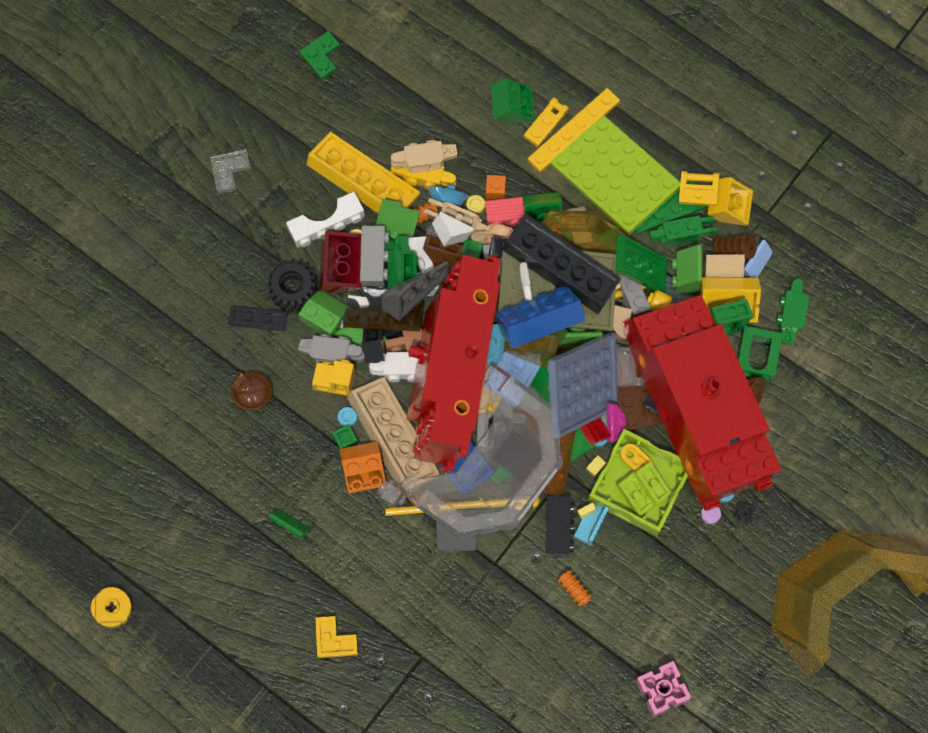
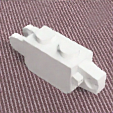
(395, 367)

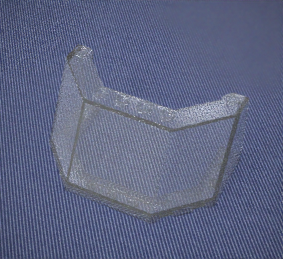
(503, 469)

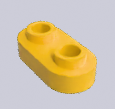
(638, 459)

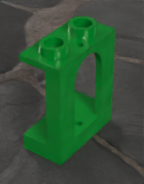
(732, 316)
(764, 336)

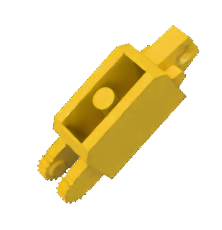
(428, 178)

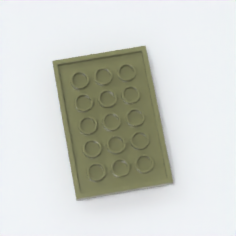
(512, 293)

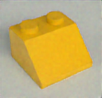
(732, 202)

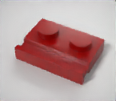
(595, 431)

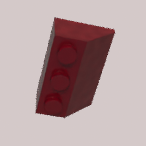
(340, 262)

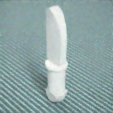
(525, 281)

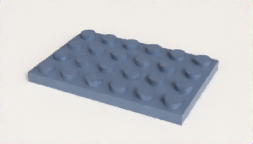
(583, 382)

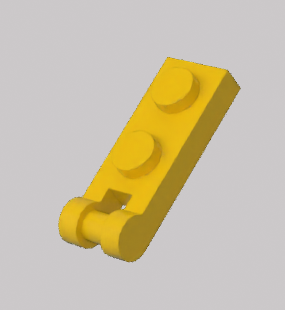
(545, 123)

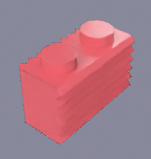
(504, 211)

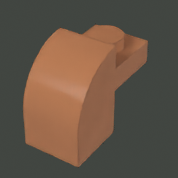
(399, 344)

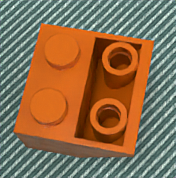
(362, 467)

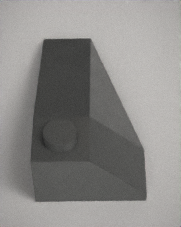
(409, 293)

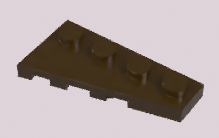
(379, 319)

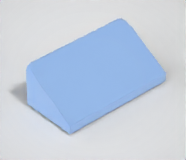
(757, 263)

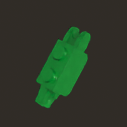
(682, 231)
(401, 262)
(793, 313)

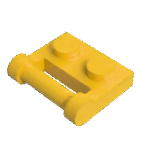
(699, 194)

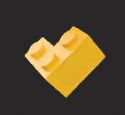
(334, 378)

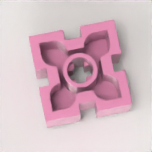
(667, 677)

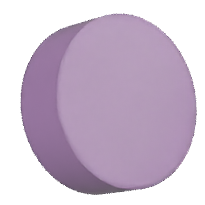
(711, 516)

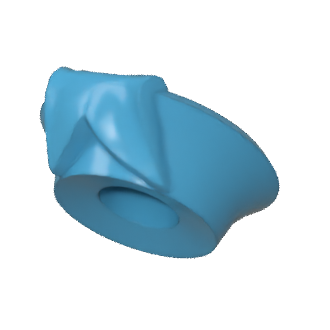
(447, 194)

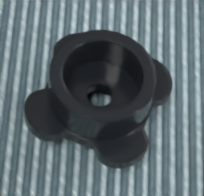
(750, 509)

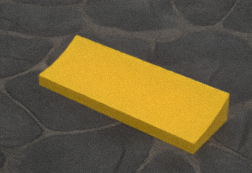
(359, 174)

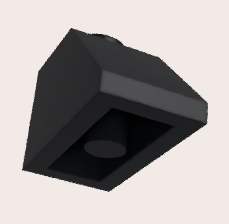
(373, 345)

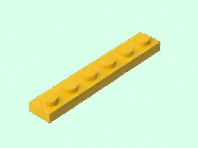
(573, 129)

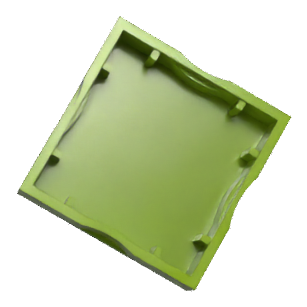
(607, 494)

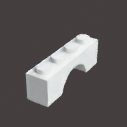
(306, 230)

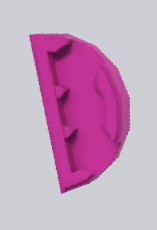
(615, 421)

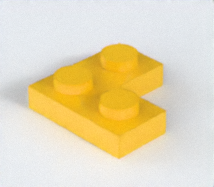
(329, 643)

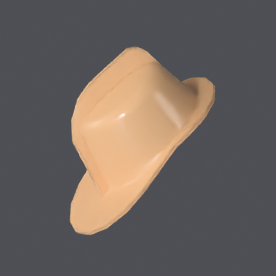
(494, 230)

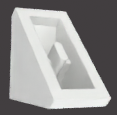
(450, 229)

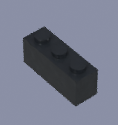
(559, 527)

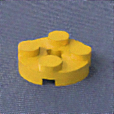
(119, 615)

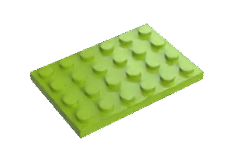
(616, 174)

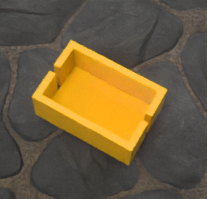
(728, 290)

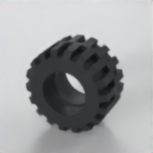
(285, 273)

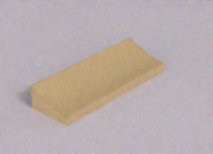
(388, 425)

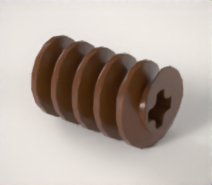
(736, 246)

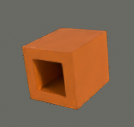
(495, 187)

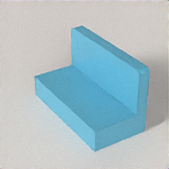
(496, 346)
(590, 525)

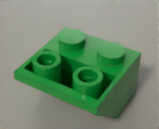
(512, 102)

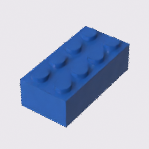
(540, 316)

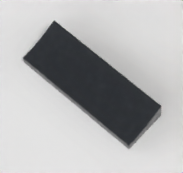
(561, 263)

